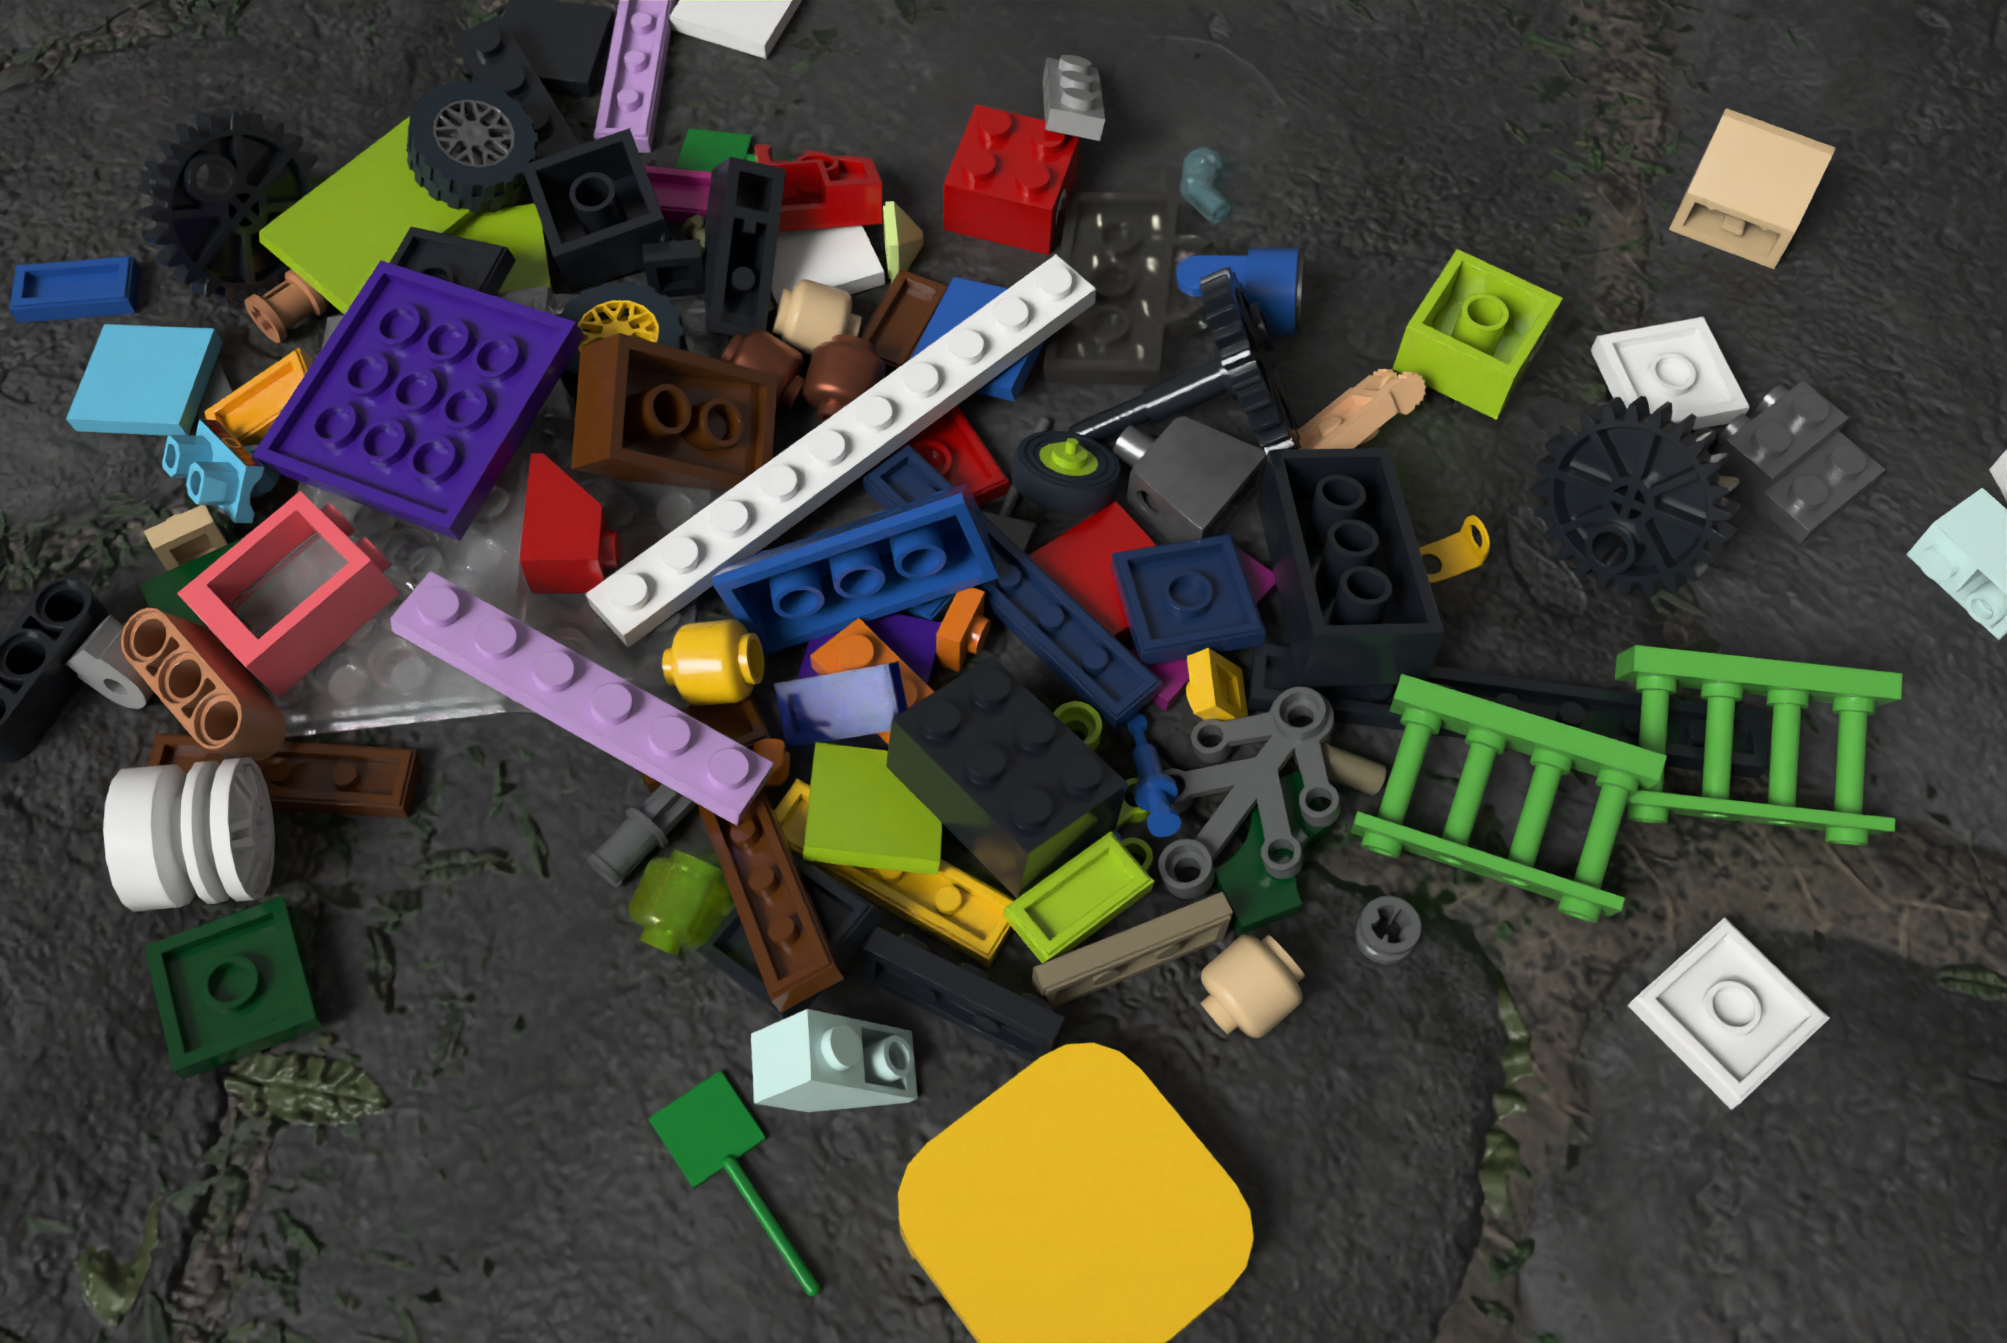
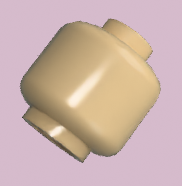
(814, 315)
(1251, 986)

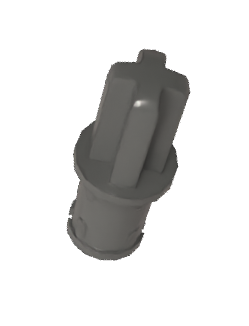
(640, 834)

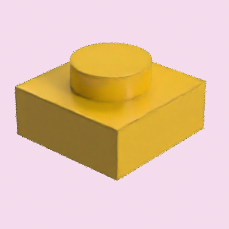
(1215, 687)

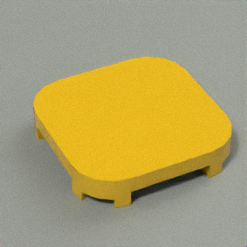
(1075, 1209)

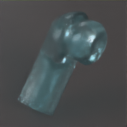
(1198, 187)

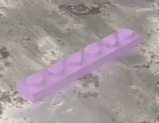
(582, 697)

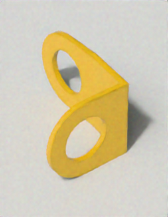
(1459, 551)

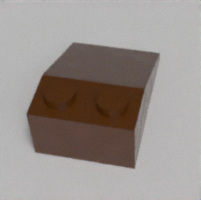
(670, 416)

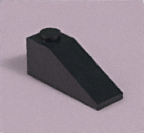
(741, 245)

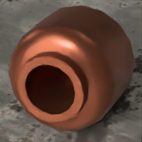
(769, 355)
(841, 373)

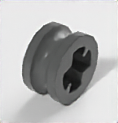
(1395, 910)

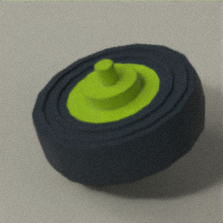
(1065, 472)

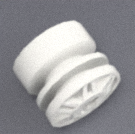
(189, 834)

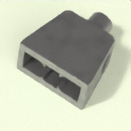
(1189, 477)

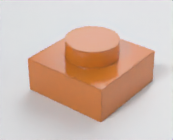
(962, 629)

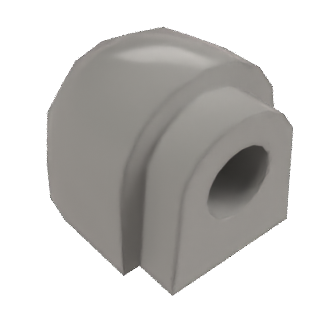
(106, 669)

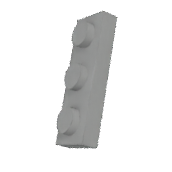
(1073, 97)

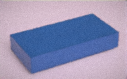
(75, 289)

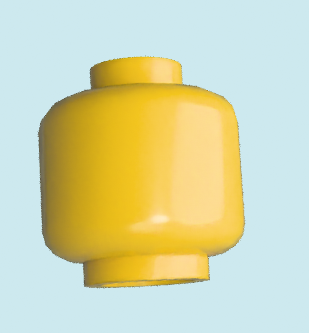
(714, 662)

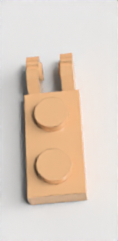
(1363, 410)

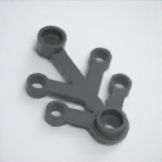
(1251, 783)

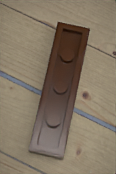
(317, 775)
(773, 904)

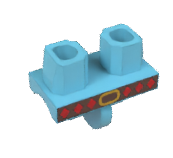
(218, 469)

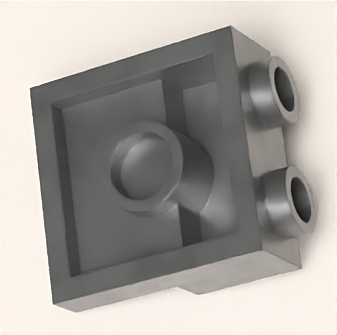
(1797, 460)

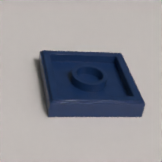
(1187, 599)

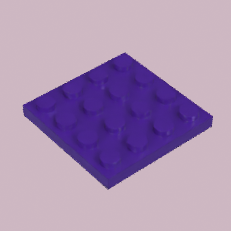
(420, 398)

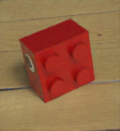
(1010, 180)

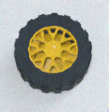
(623, 310)

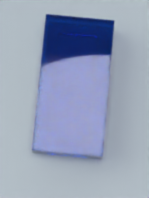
(840, 704)

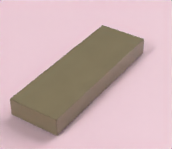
(1132, 951)

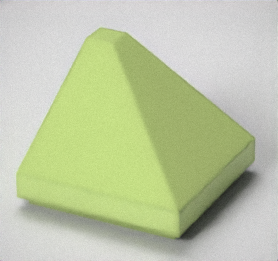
(901, 238)

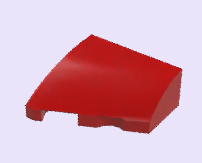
(826, 190)

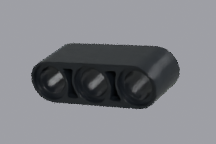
(33, 661)

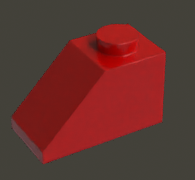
(564, 533)

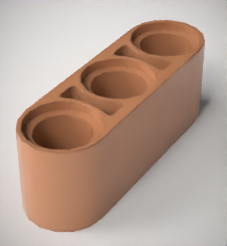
(203, 685)

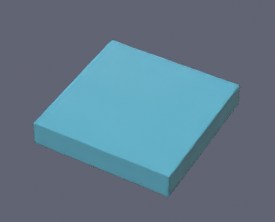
(145, 380)

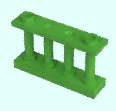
(1788, 690)
(1553, 753)

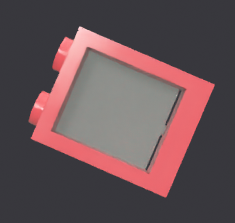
(296, 587)

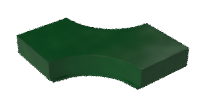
(1247, 886)

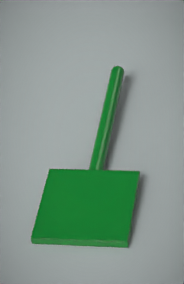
(707, 149)
(709, 1133)

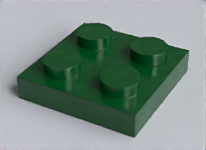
(232, 987)

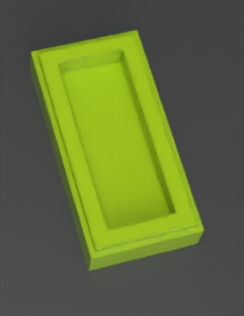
(1078, 899)

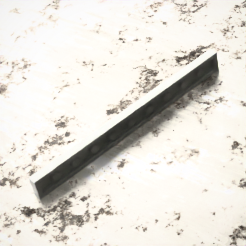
(839, 450)

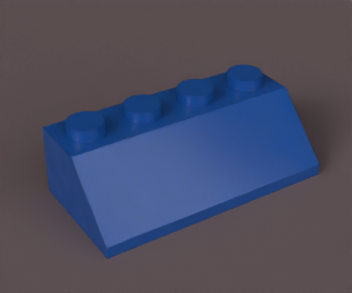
(860, 570)

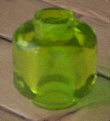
(678, 902)

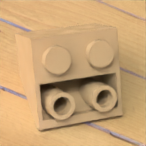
(1751, 188)

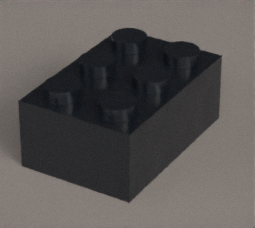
(1005, 775)

